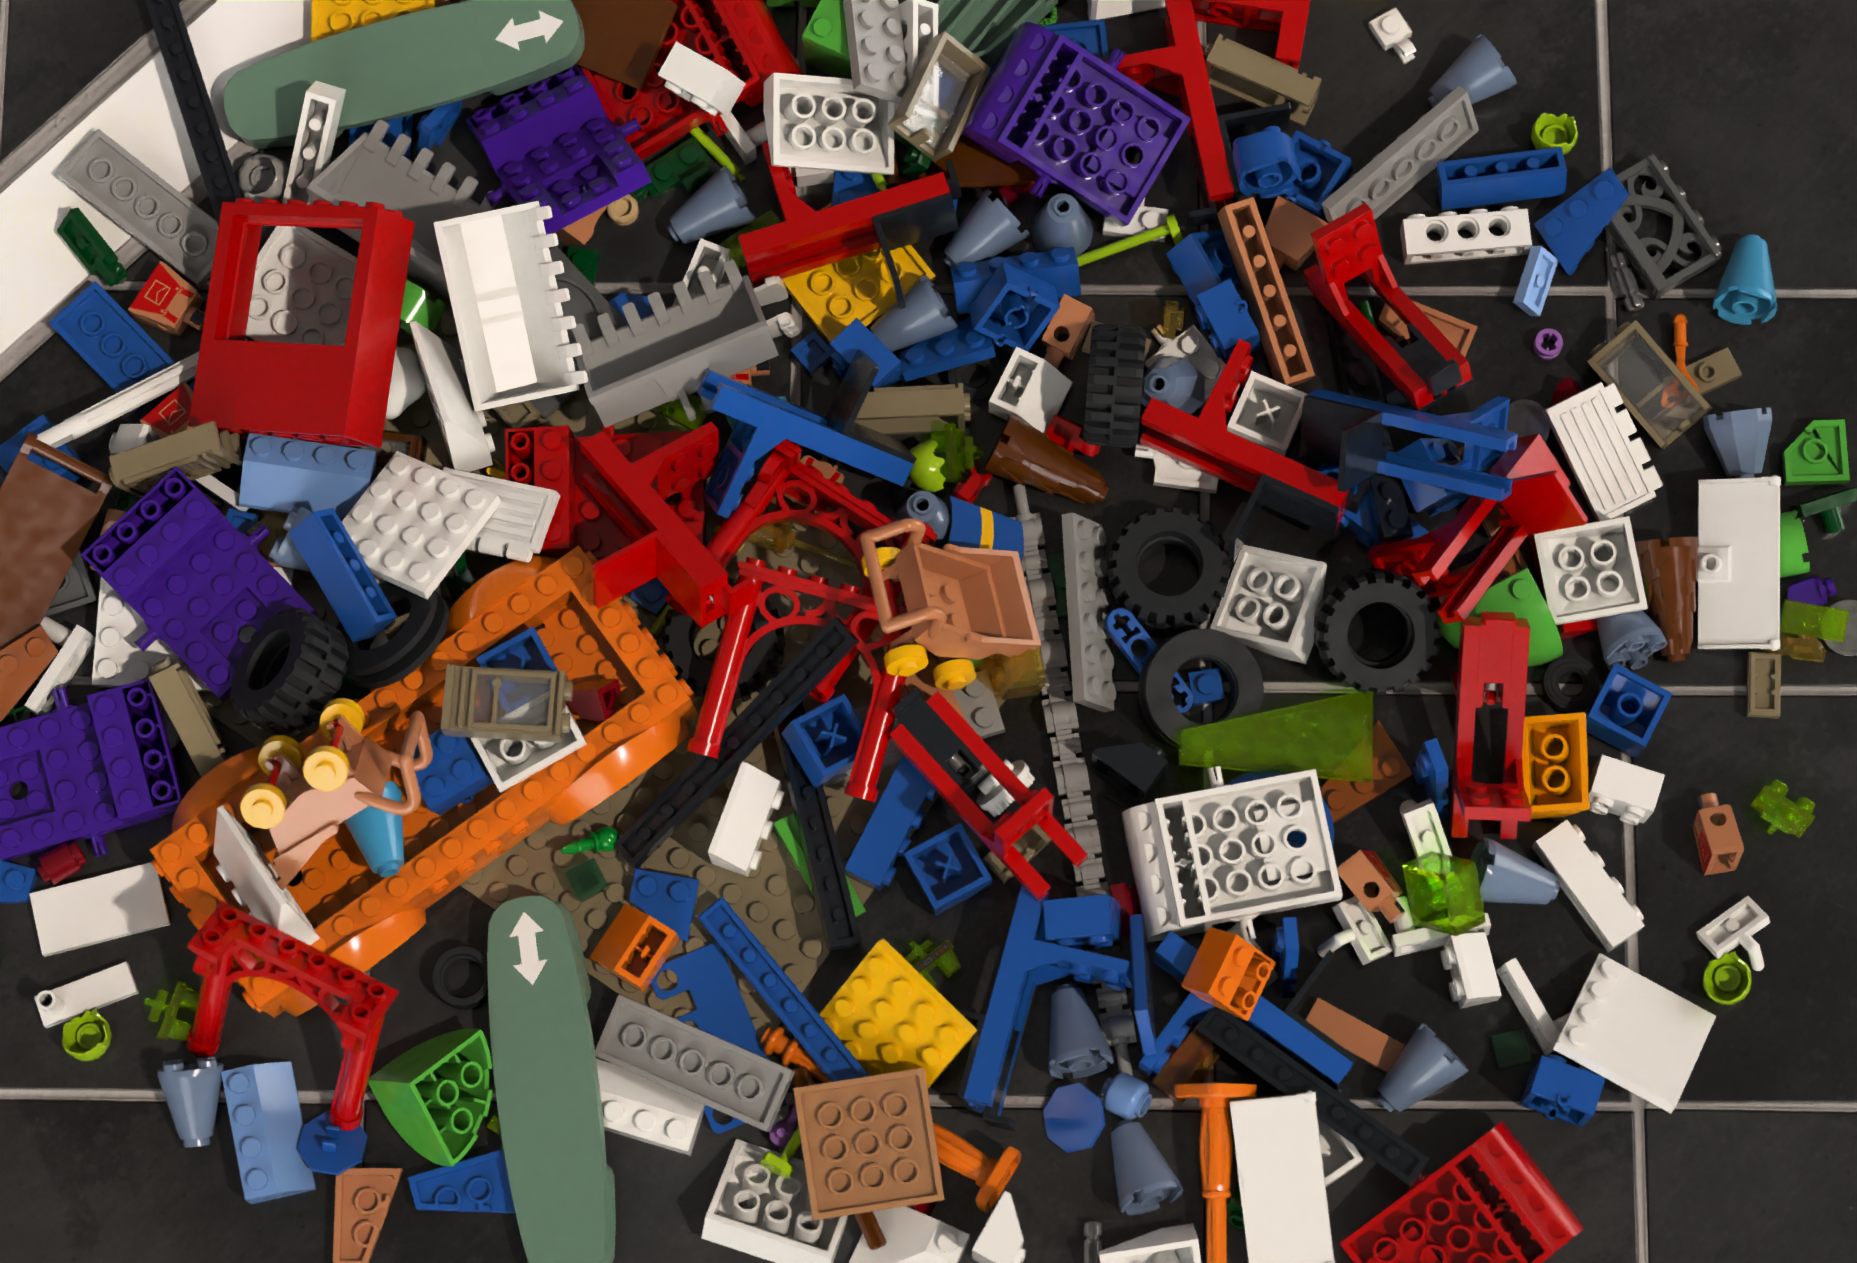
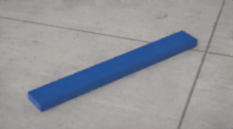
(780, 992)

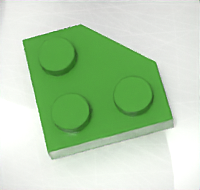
(1818, 455)

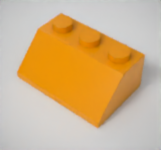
(1556, 764)

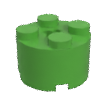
(420, 307)
(1792, 545)

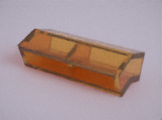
(1188, 1064)

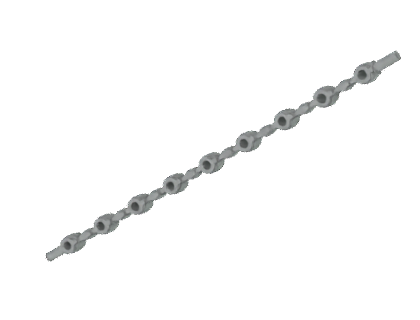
(1070, 772)

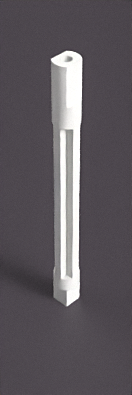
(121, 402)

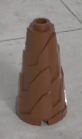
(1031, 458)
(1669, 585)

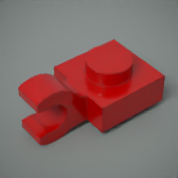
(1068, 435)
(970, 490)

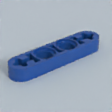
(1130, 624)

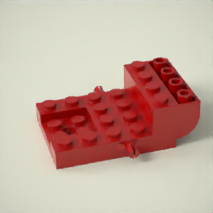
(727, 32)
(554, 461)
(1474, 1209)

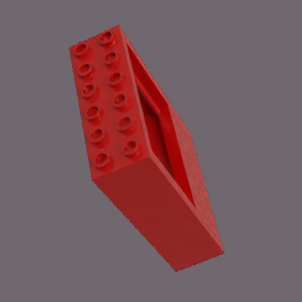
(293, 387)

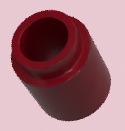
(61, 862)

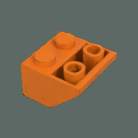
(635, 947)
(1228, 973)

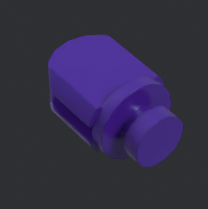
(1811, 590)

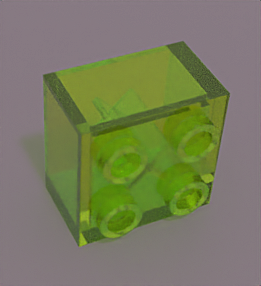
(1444, 893)

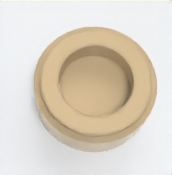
(623, 211)

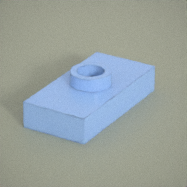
(1535, 280)

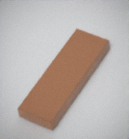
(1355, 1036)

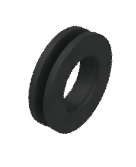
(407, 648)
(1166, 659)

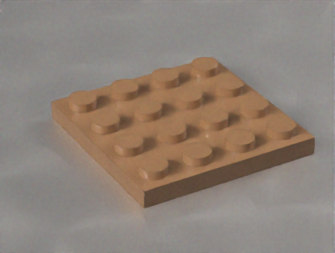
(868, 1144)

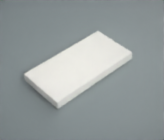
(99, 909)

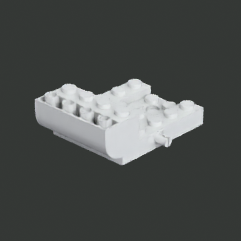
(1228, 854)

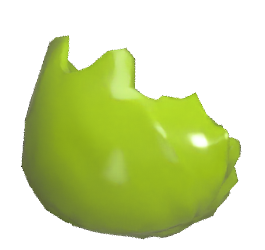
(1554, 132)
(926, 469)
(1727, 979)
(87, 1036)

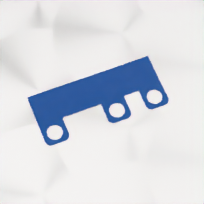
(717, 1003)

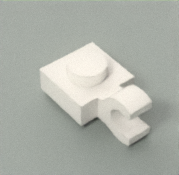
(1394, 32)

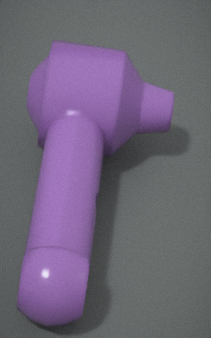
(783, 1131)

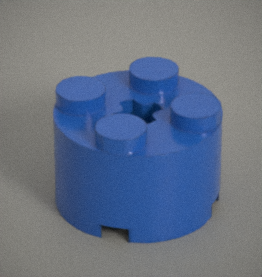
(1265, 163)

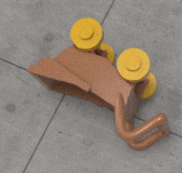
(956, 600)
(330, 783)

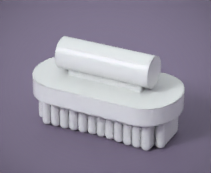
(994, 796)

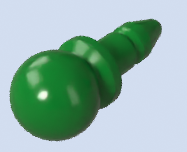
(601, 840)

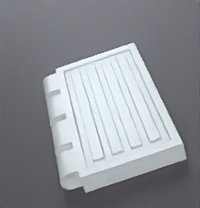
(1600, 452)
(518, 522)

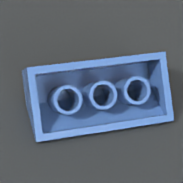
(302, 473)
(267, 1130)

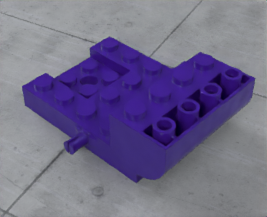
(1074, 121)
(558, 149)
(191, 577)
(86, 771)

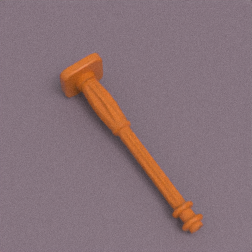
(952, 1150)
(1215, 1154)

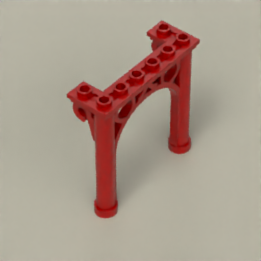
(785, 465)
(736, 644)
(292, 962)

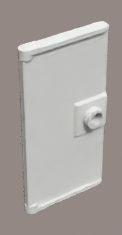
(1739, 563)
(1282, 1179)

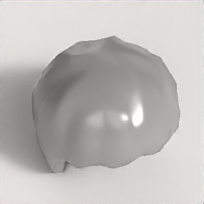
(263, 178)

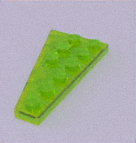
(1319, 735)

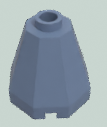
(1174, 383)
(1740, 440)

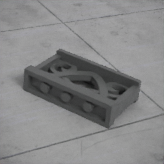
(1651, 268)

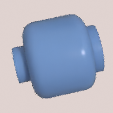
(1126, 1096)

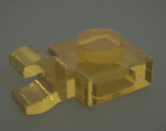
(1172, 318)
(1801, 648)

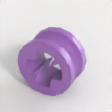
(1546, 354)

